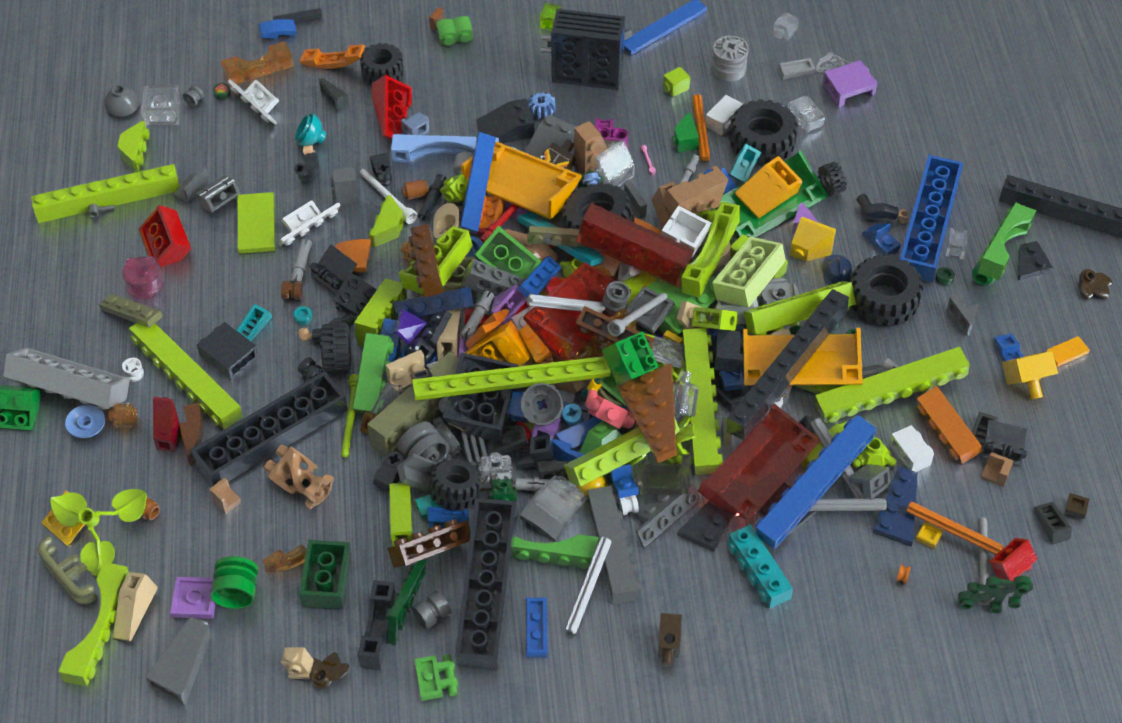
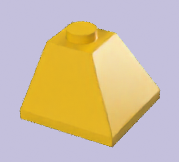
(812, 240)

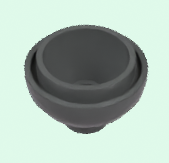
(121, 101)

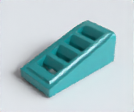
(261, 323)

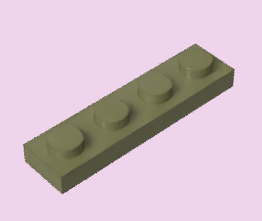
(130, 310)

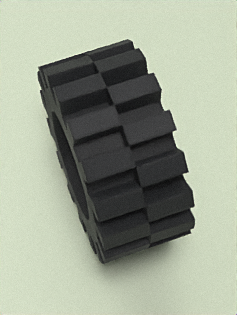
(832, 178)

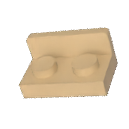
(401, 369)

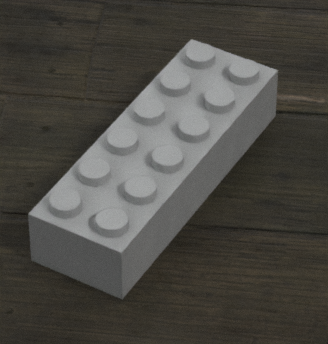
(66, 378)

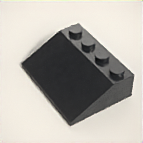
(481, 412)

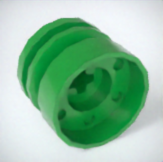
(234, 582)

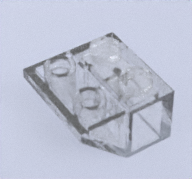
(615, 164)
(560, 499)

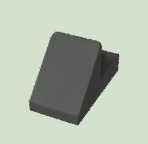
(963, 316)

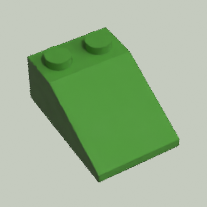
(507, 254)

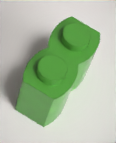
(454, 30)

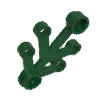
(1019, 585)

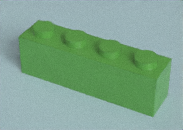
(372, 371)

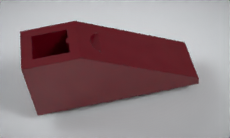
(165, 424)

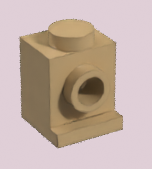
(297, 662)

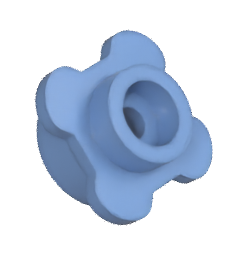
(591, 178)

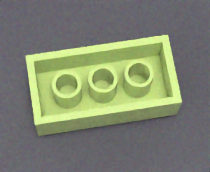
(749, 271)

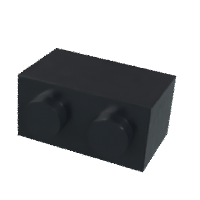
(727, 350)

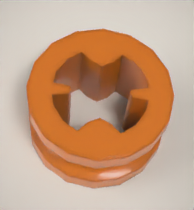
(903, 573)

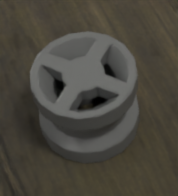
(193, 95)

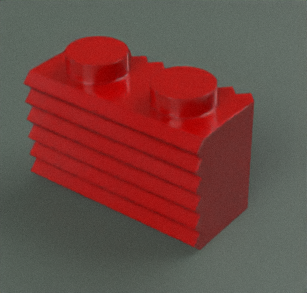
(1013, 559)

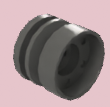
(537, 393)

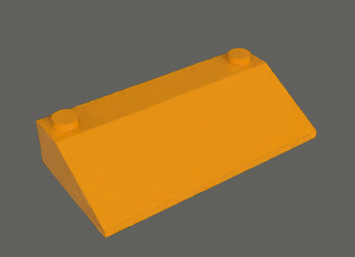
(527, 180)
(834, 362)

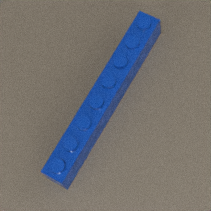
(815, 481)

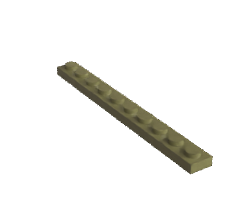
(564, 236)

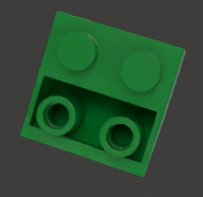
(630, 358)
(18, 407)

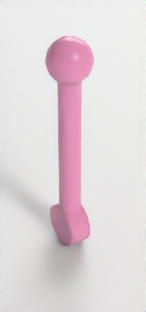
(652, 170)

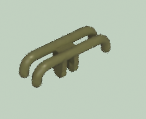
(66, 572)

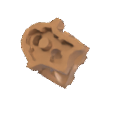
(289, 468)

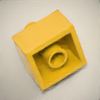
(1030, 370)

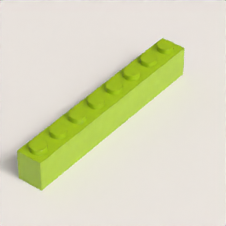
(105, 192)
(186, 374)
(892, 385)
(705, 425)

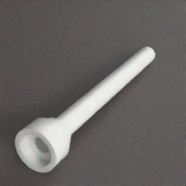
(409, 214)

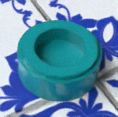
(302, 315)

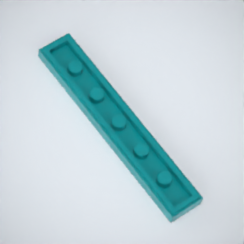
(583, 254)

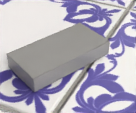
(796, 68)

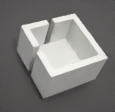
(686, 228)

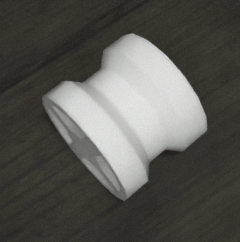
(133, 369)
(628, 504)

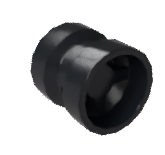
(309, 368)

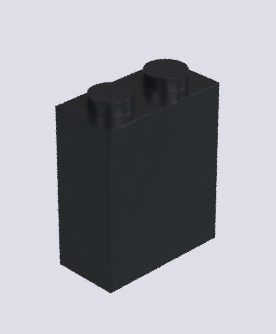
(227, 350)

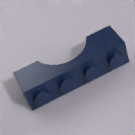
(429, 305)

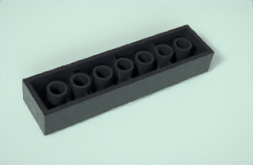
(266, 429)
(486, 583)

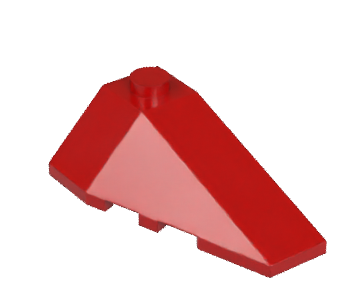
(391, 103)

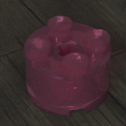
(142, 277)

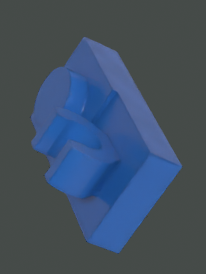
(442, 515)

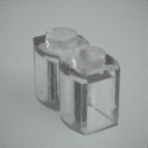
(807, 114)

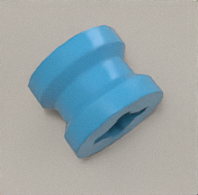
(574, 418)

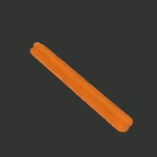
(701, 127)
(954, 528)

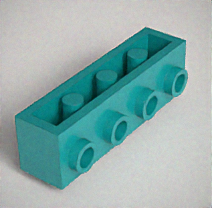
(759, 566)

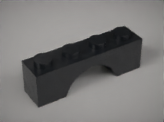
(374, 640)

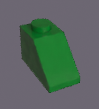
(685, 135)

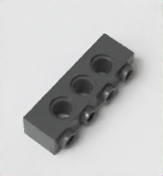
(485, 277)

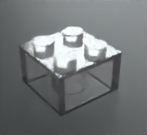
(161, 105)

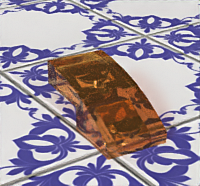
(279, 562)

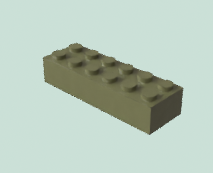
(407, 412)

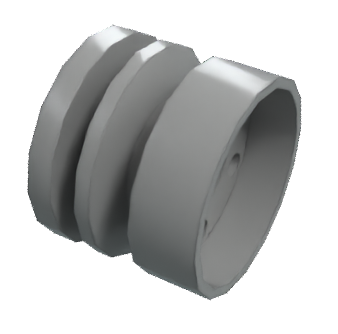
(729, 58)

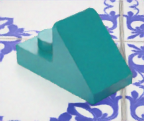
(744, 163)

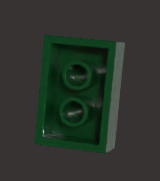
(325, 574)

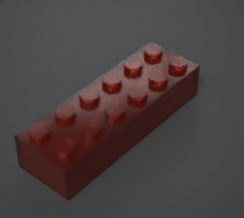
(634, 245)

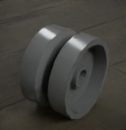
(423, 441)

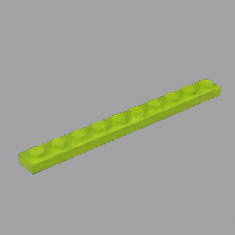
(510, 378)

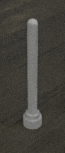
(617, 326)
(983, 559)

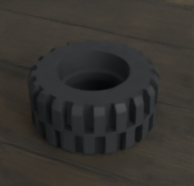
(764, 116)
(606, 196)
(889, 272)

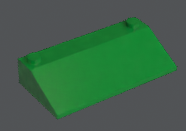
(809, 193)

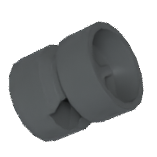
(615, 297)
(434, 608)

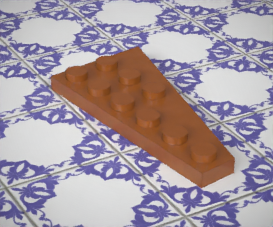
(653, 409)

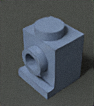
(415, 125)

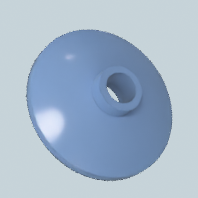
(83, 415)

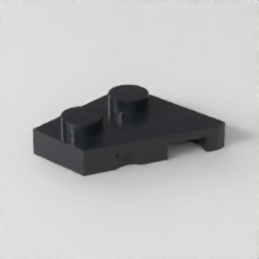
(1032, 261)

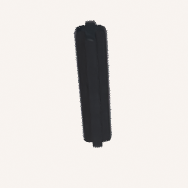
(301, 16)

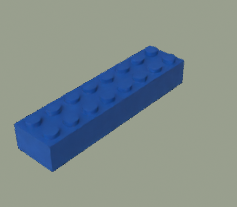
(931, 215)

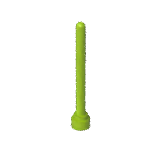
(352, 383)

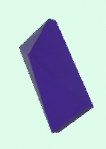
(408, 326)

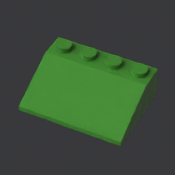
(675, 294)

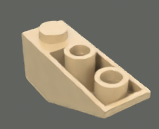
(132, 604)

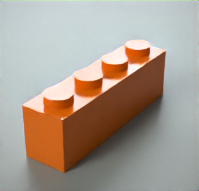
(949, 425)

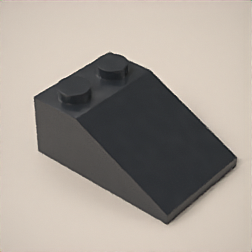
(508, 122)

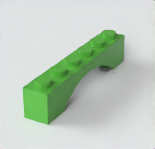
(995, 257)
(572, 551)

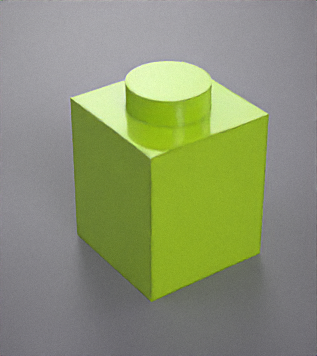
(676, 81)

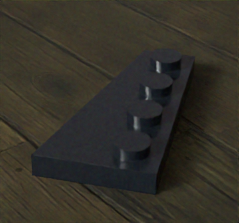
(707, 526)

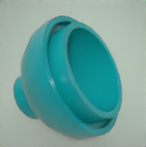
(309, 131)

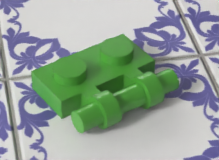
(429, 679)

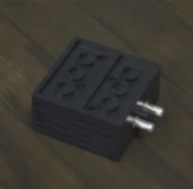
(586, 49)

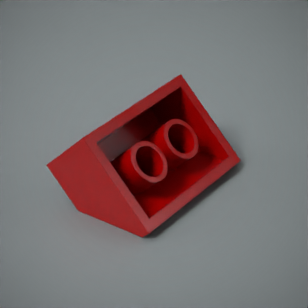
(164, 236)

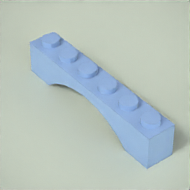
(411, 147)

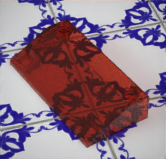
(558, 326)
(759, 464)

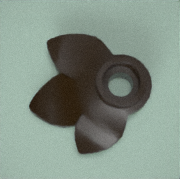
(1094, 283)
(329, 669)

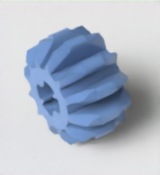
(541, 105)

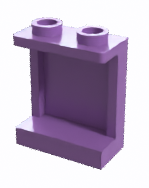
(848, 81)

